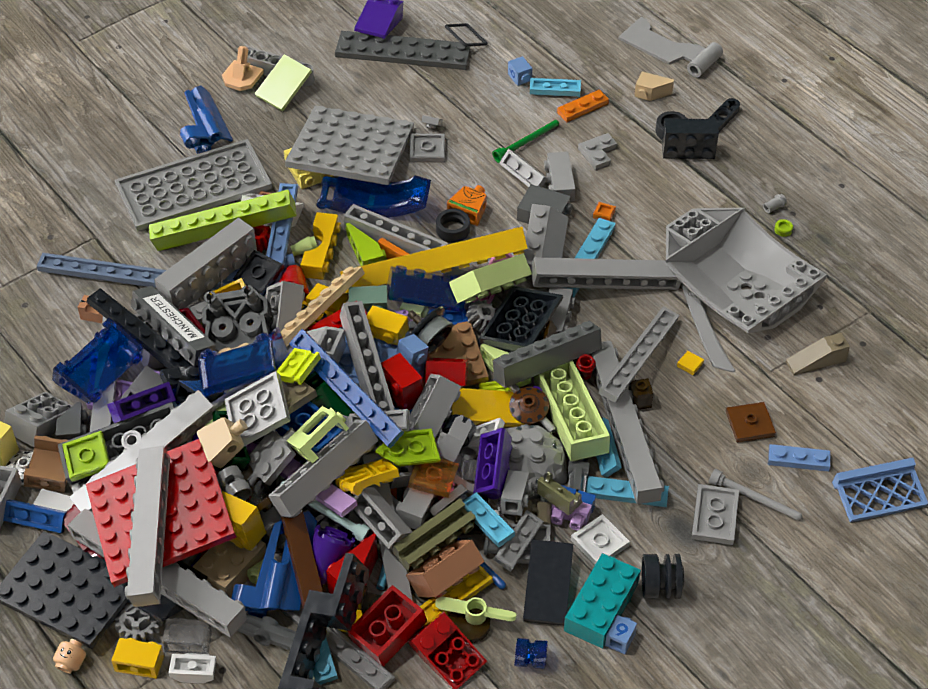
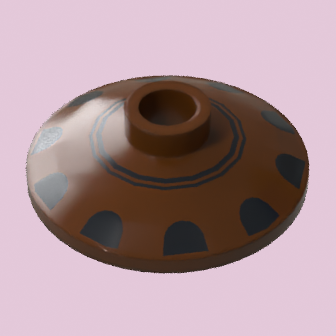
(531, 412)

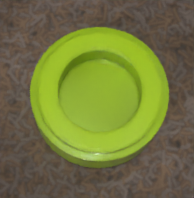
(783, 228)

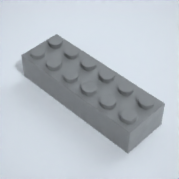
(207, 264)

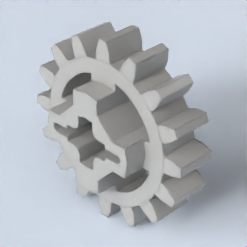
(137, 621)

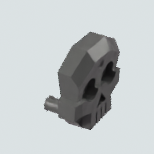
(235, 312)

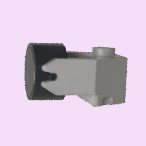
(455, 434)

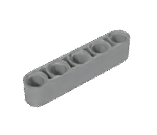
(268, 61)

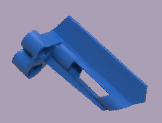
(209, 122)
(276, 581)

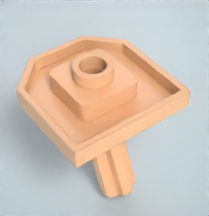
(240, 73)

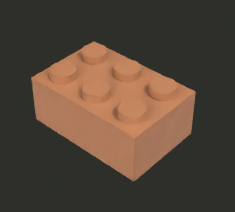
(445, 569)

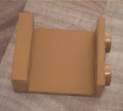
(46, 466)

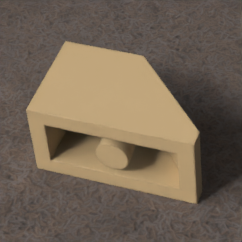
(653, 86)

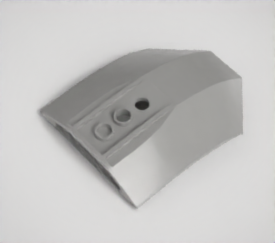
(726, 249)

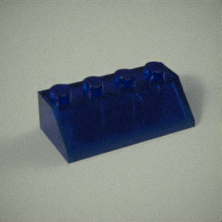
(422, 288)

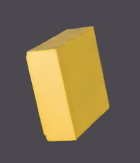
(690, 363)

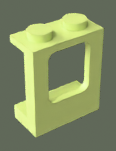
(303, 443)

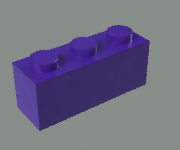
(141, 402)

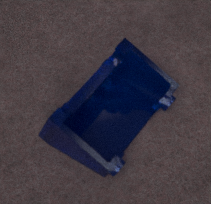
(98, 363)

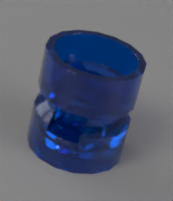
(538, 653)

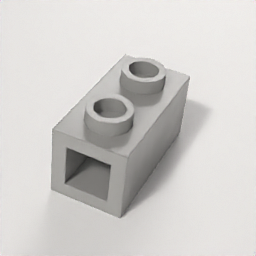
(516, 492)

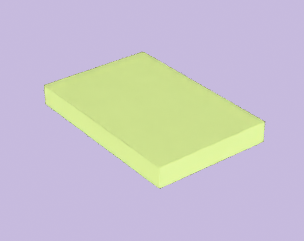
(283, 82)

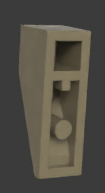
(823, 353)

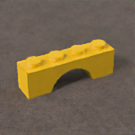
(316, 261)

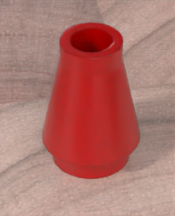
(585, 366)

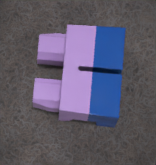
(580, 515)

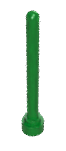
(500, 152)

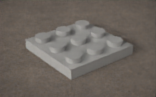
(260, 407)

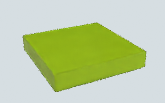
(86, 456)

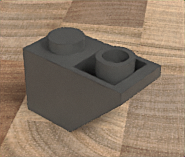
(72, 423)

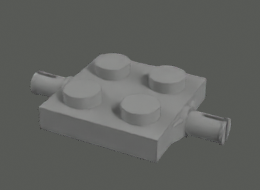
(270, 457)

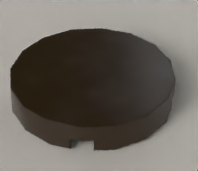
(472, 632)

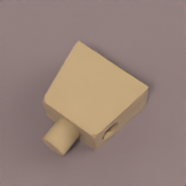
(222, 440)

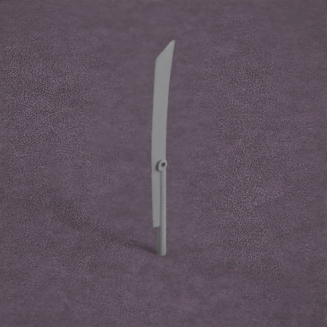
(710, 342)

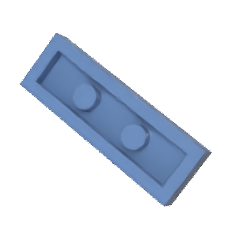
(799, 457)

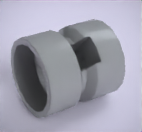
(233, 483)

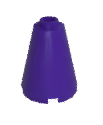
(329, 547)

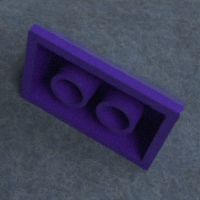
(493, 463)

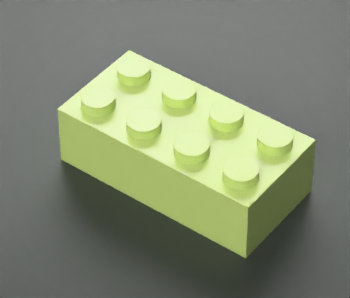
(490, 279)

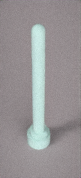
(359, 531)

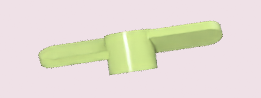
(464, 607)

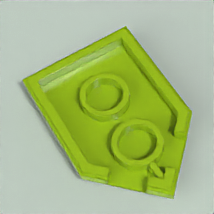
(412, 449)

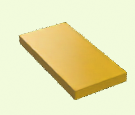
(485, 406)

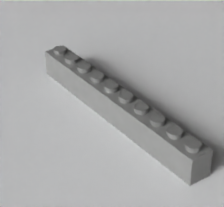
(369, 369)
(628, 432)
(177, 584)

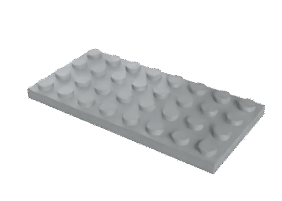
(192, 184)

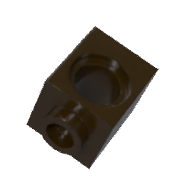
(642, 393)

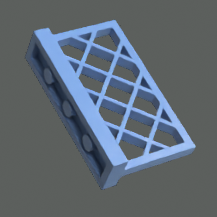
(872, 475)

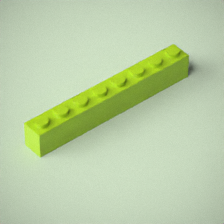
(209, 222)

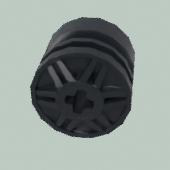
(662, 576)

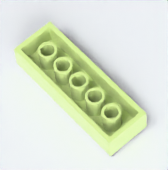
(573, 412)

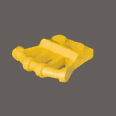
(365, 475)

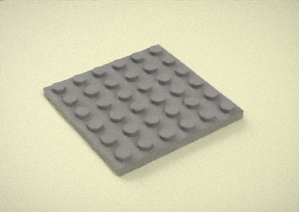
(350, 145)

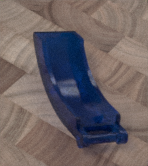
(386, 200)

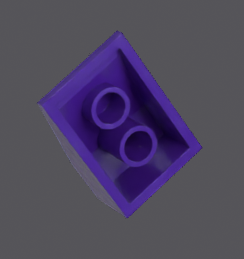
(380, 17)

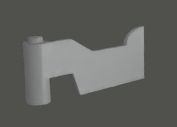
(644, 39)

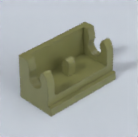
(558, 494)

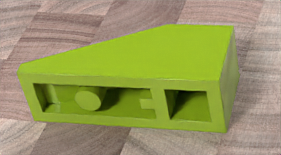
(364, 247)

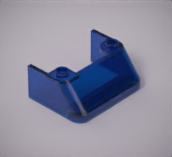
(241, 364)

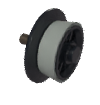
(432, 328)

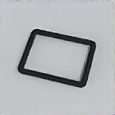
(484, 42)

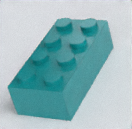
(601, 600)

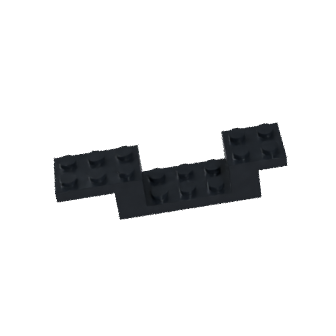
(320, 612)

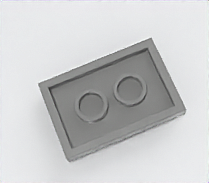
(715, 514)

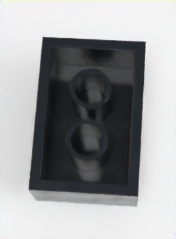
(690, 138)

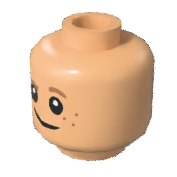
(69, 656)

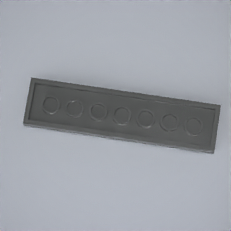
(403, 50)

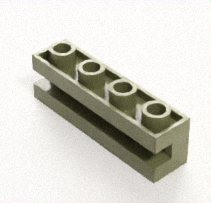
(434, 535)

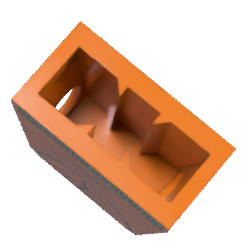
(471, 202)

